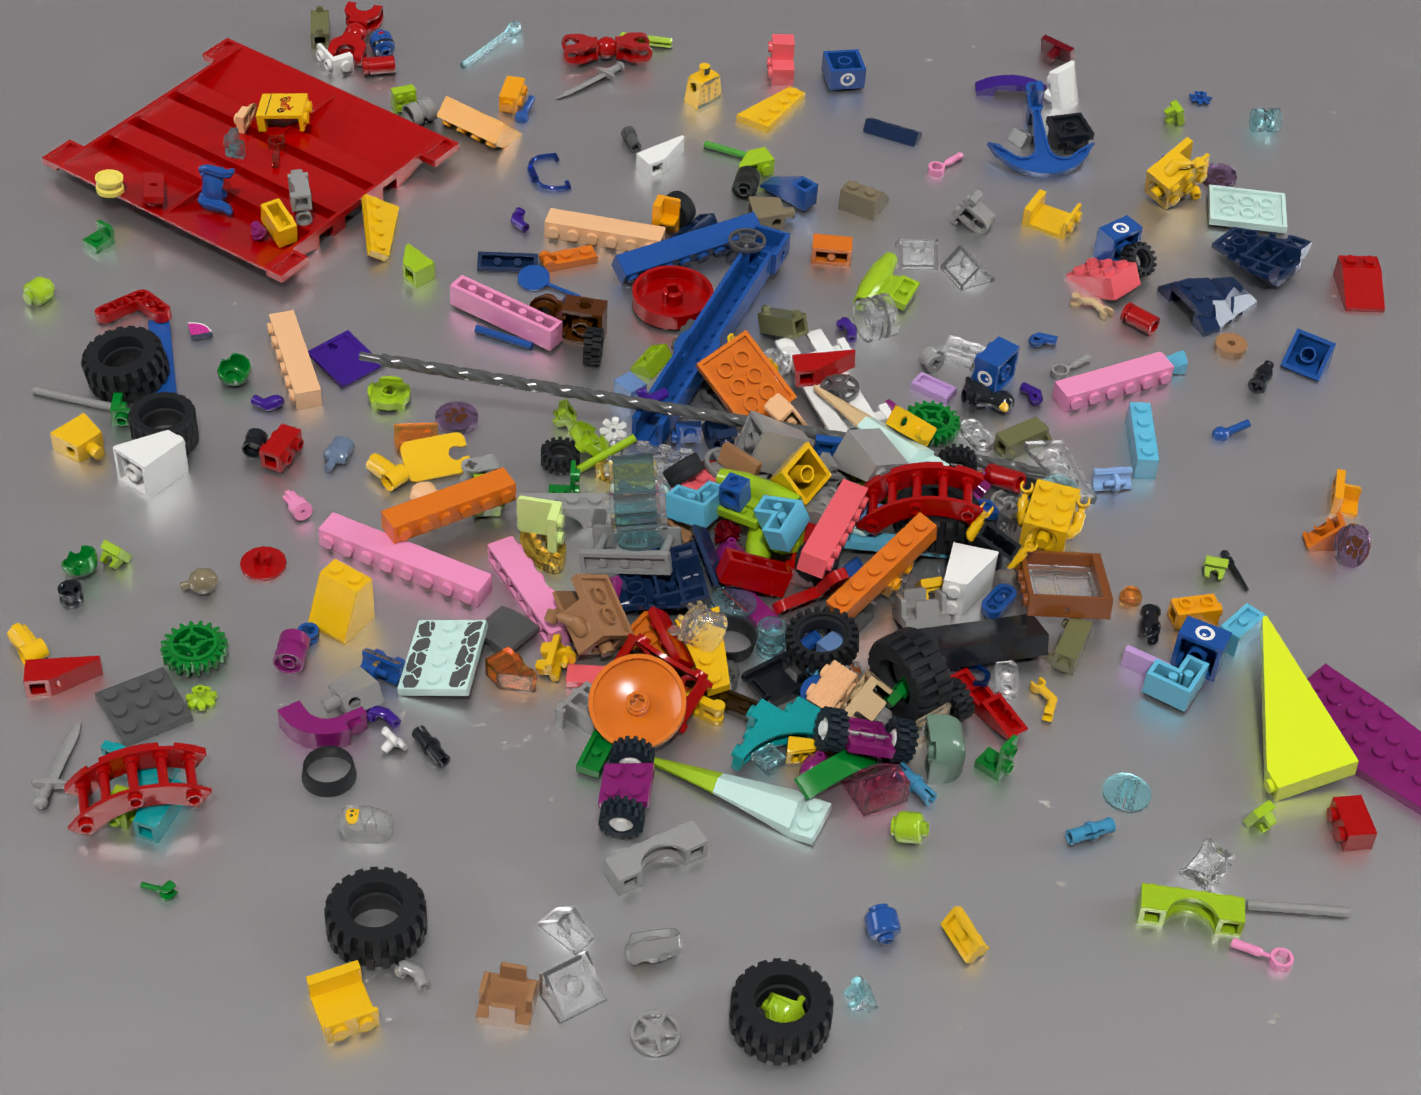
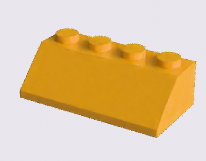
(477, 123)

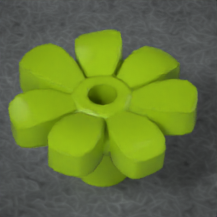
(201, 697)

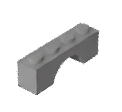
(584, 507)
(682, 844)

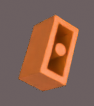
(831, 250)

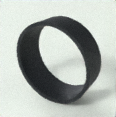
(746, 628)
(334, 788)

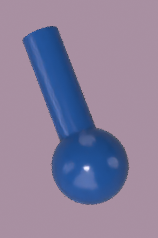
(522, 115)
(1222, 434)

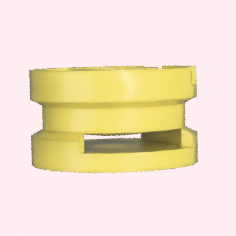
(109, 183)

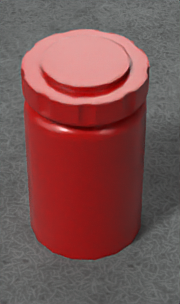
(378, 65)
(1140, 318)
(1004, 477)

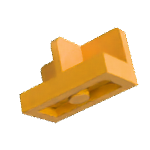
(666, 212)
(1344, 496)

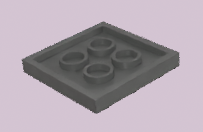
(143, 707)

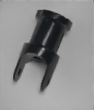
(1258, 377)
(1150, 620)

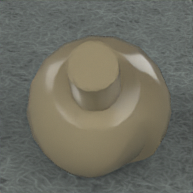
(201, 581)

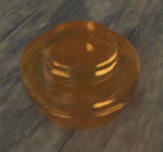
(1130, 596)

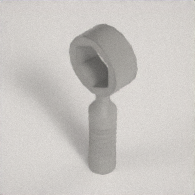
(1066, 369)

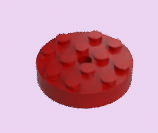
(670, 296)

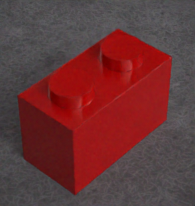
(1351, 823)

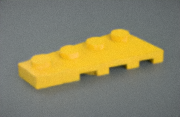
(772, 110)
(379, 226)
(711, 663)

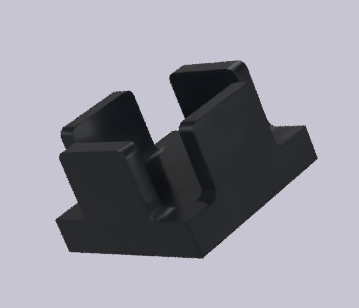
(1068, 129)

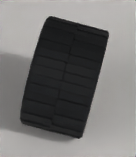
(161, 410)

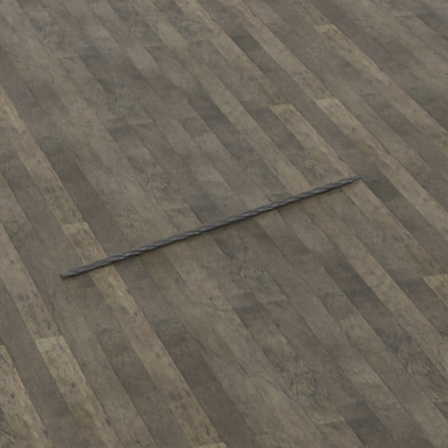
(621, 400)

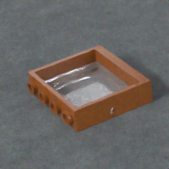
(1067, 590)

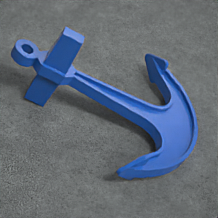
(1043, 161)

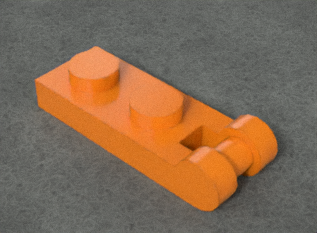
(568, 258)

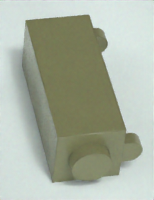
(320, 27)
(782, 322)
(1010, 441)
(1070, 645)

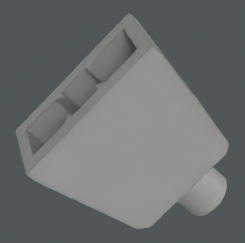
(353, 691)

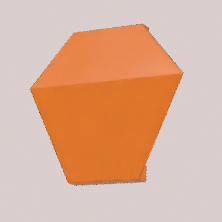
(1323, 536)

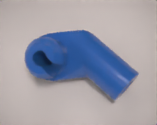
(1039, 339)

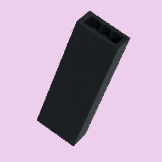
(990, 640)

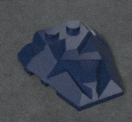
(1264, 257)
(1212, 300)
(671, 591)

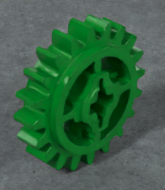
(937, 415)
(194, 648)

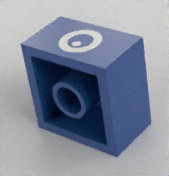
(843, 69)
(1115, 236)
(996, 364)
(1203, 642)

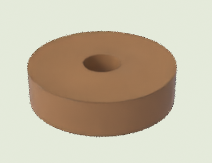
(1230, 346)

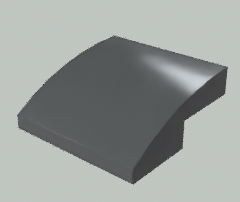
(508, 629)

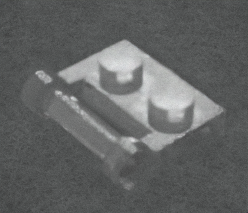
(961, 352)

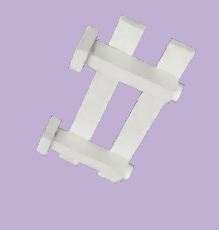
(824, 409)

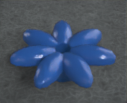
(1200, 97)

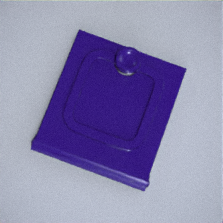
(341, 359)

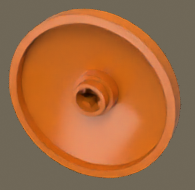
(637, 698)

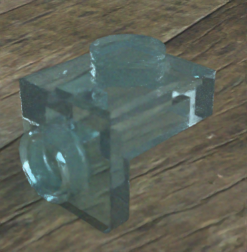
(233, 146)

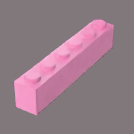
(506, 312)
(1112, 381)
(526, 586)

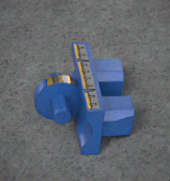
(382, 666)

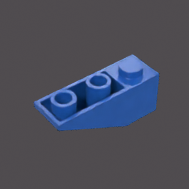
(793, 189)

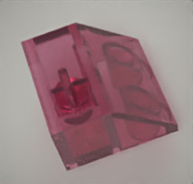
(878, 788)

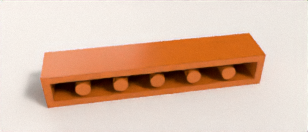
(448, 505)
(884, 566)

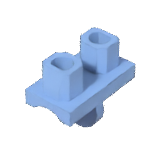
(1112, 478)

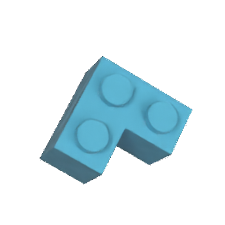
(693, 505)
(781, 521)
(1175, 684)

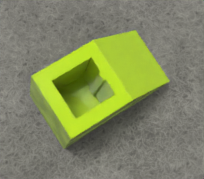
(759, 159)
(417, 267)

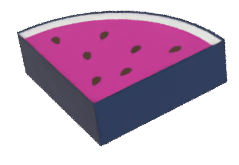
(199, 331)

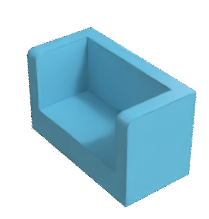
(1244, 627)

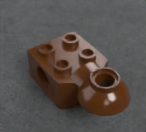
(575, 313)

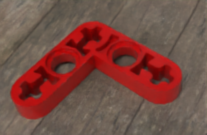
(137, 300)
(822, 590)

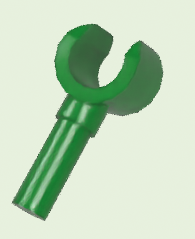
(165, 891)

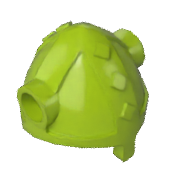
(783, 1009)

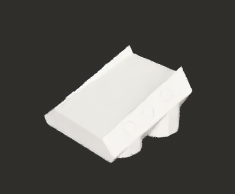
(1062, 86)

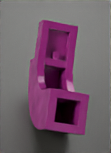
(319, 732)

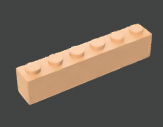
(600, 230)
(294, 360)

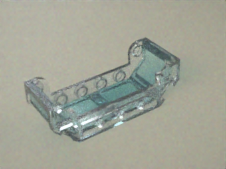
(635, 493)

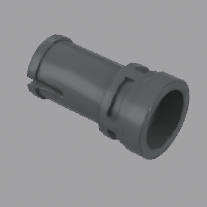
(630, 136)

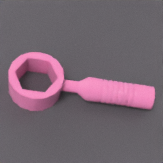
(941, 166)
(1258, 952)

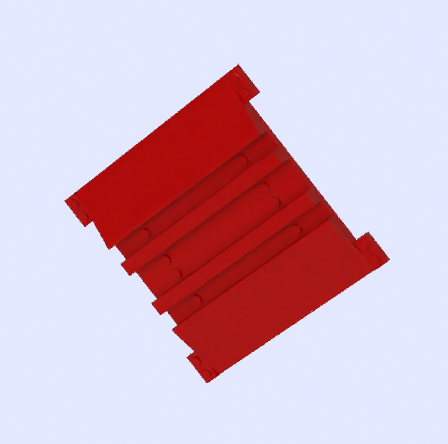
(345, 149)

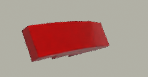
(992, 707)

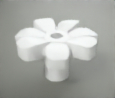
(619, 432)
(392, 741)

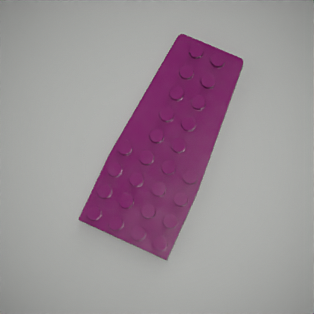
(1378, 736)

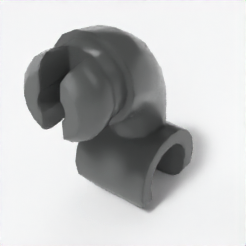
(734, 673)

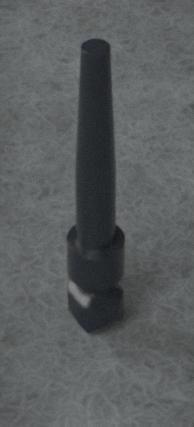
(1225, 554)

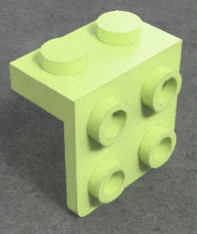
(542, 518)

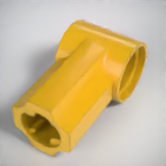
(391, 475)
(26, 643)

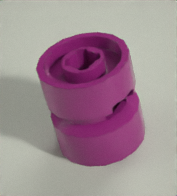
(291, 651)

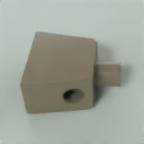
(770, 211)

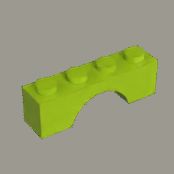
(1221, 912)

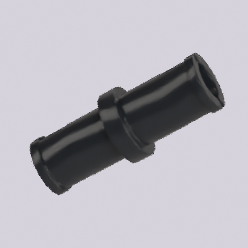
(431, 746)

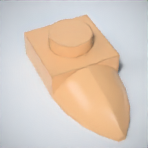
(244, 117)

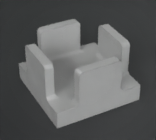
(917, 612)

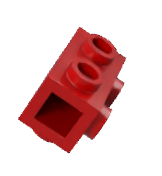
(281, 448)

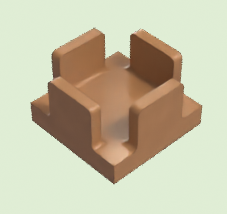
(507, 997)

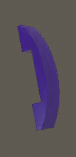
(987, 86)

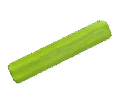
(656, 41)

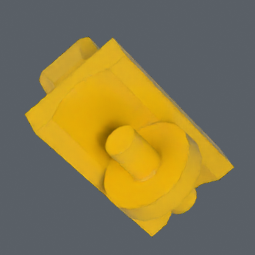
(556, 657)

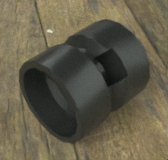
(745, 183)

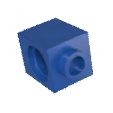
(735, 492)

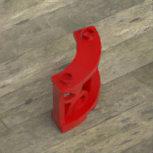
(689, 675)

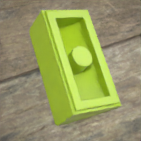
(652, 360)

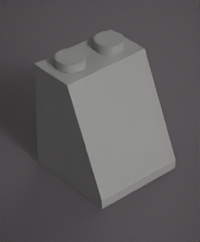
(769, 440)
(867, 454)

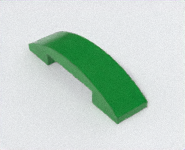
(831, 772)

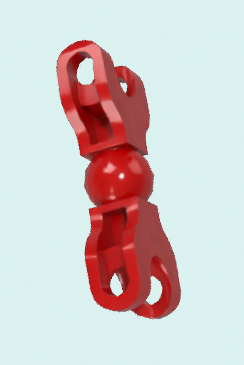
(358, 27)
(590, 48)

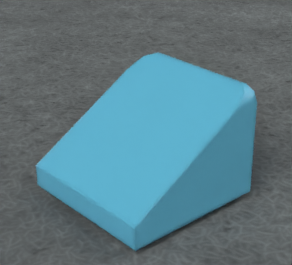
(1179, 361)

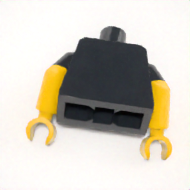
(987, 536)

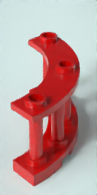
(917, 475)
(128, 761)

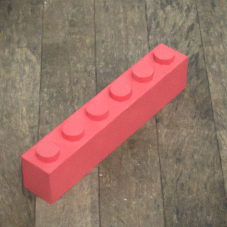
(833, 529)

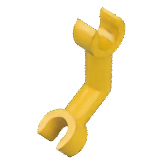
(1048, 695)

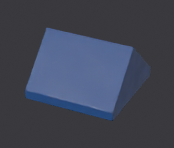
(1308, 355)

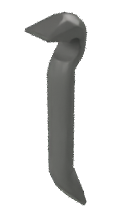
(705, 395)

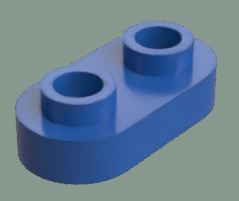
(998, 601)

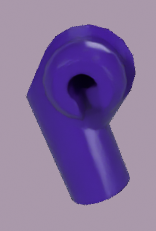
(517, 220)
(845, 323)
(1034, 394)
(659, 395)
(268, 404)
(385, 714)

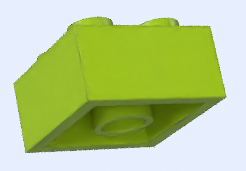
(401, 96)

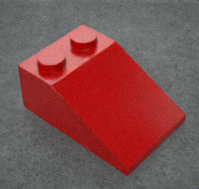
(1360, 283)

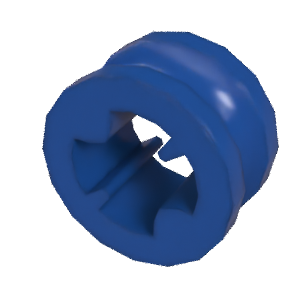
(311, 630)

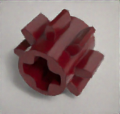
(725, 530)

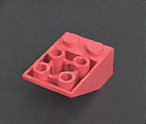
(1106, 277)

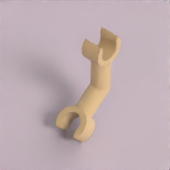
(1103, 310)

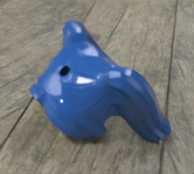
(212, 189)

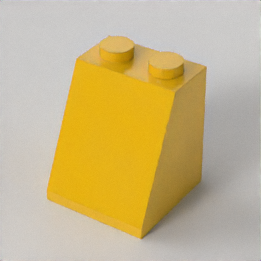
(802, 473)
(342, 602)

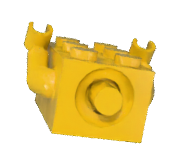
(1176, 175)
(1050, 515)

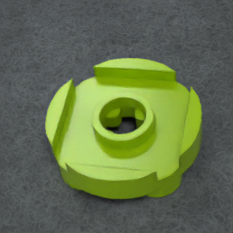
(379, 396)
(587, 439)

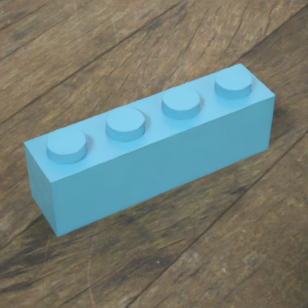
(1142, 440)

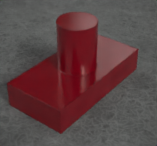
(1056, 50)

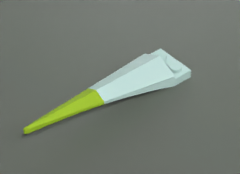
(772, 804)

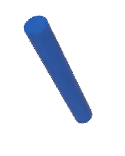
(504, 337)

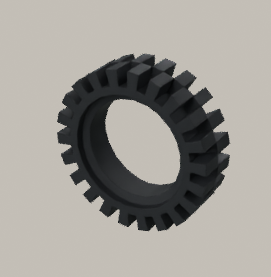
(820, 620)

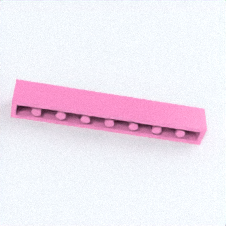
(405, 560)

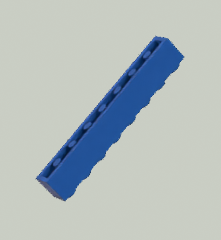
(681, 249)

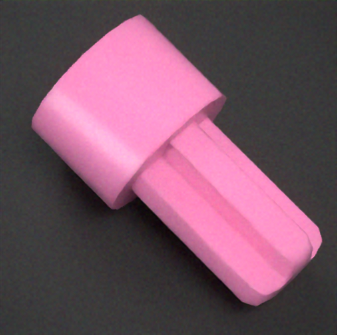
(297, 505)

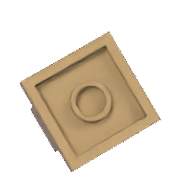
(866, 698)

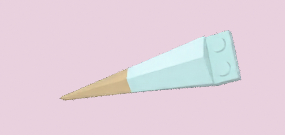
(909, 449)

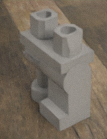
(300, 196)

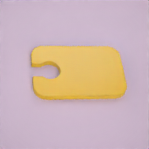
(430, 459)

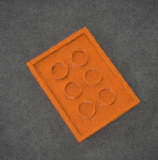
(743, 376)

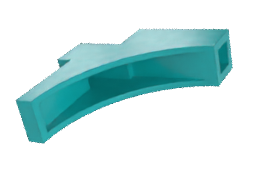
(773, 725)
(150, 821)

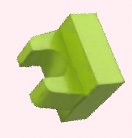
(1175, 114)
(565, 415)
(115, 553)
(1216, 565)
(1261, 817)

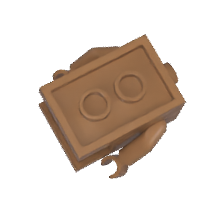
(591, 615)

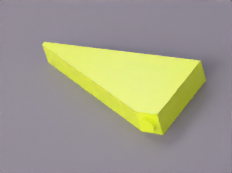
(1299, 735)

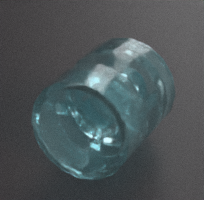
(1269, 120)
(770, 637)

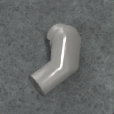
(415, 971)

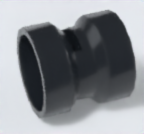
(253, 441)

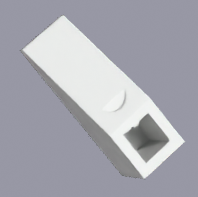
(659, 158)

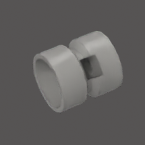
(420, 112)

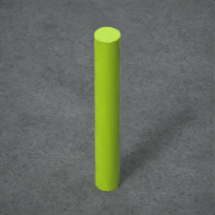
(607, 452)

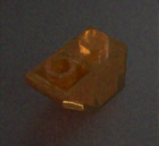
(510, 672)

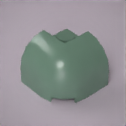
(944, 748)

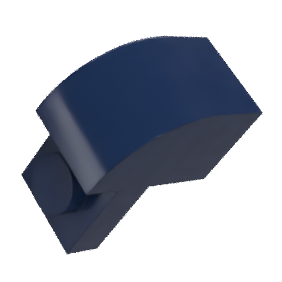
(717, 434)

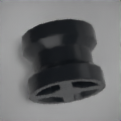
(70, 594)

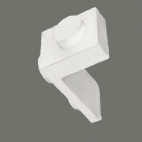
(335, 65)

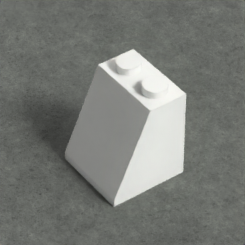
(151, 462)
(968, 576)

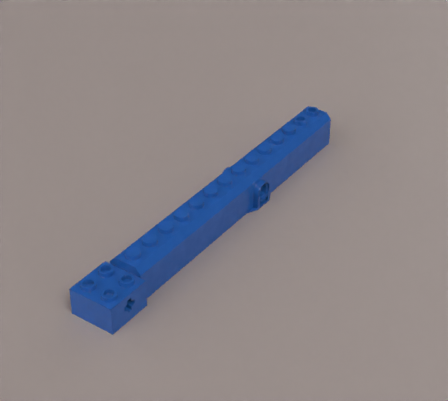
(710, 330)

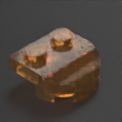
(412, 431)

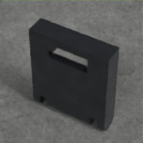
(772, 682)

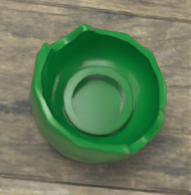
(234, 370)
(82, 563)

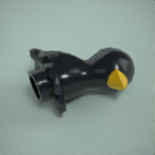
(979, 395)

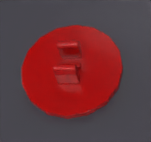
(263, 563)

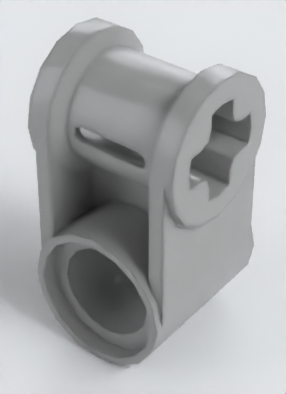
(479, 465)

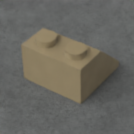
(862, 200)

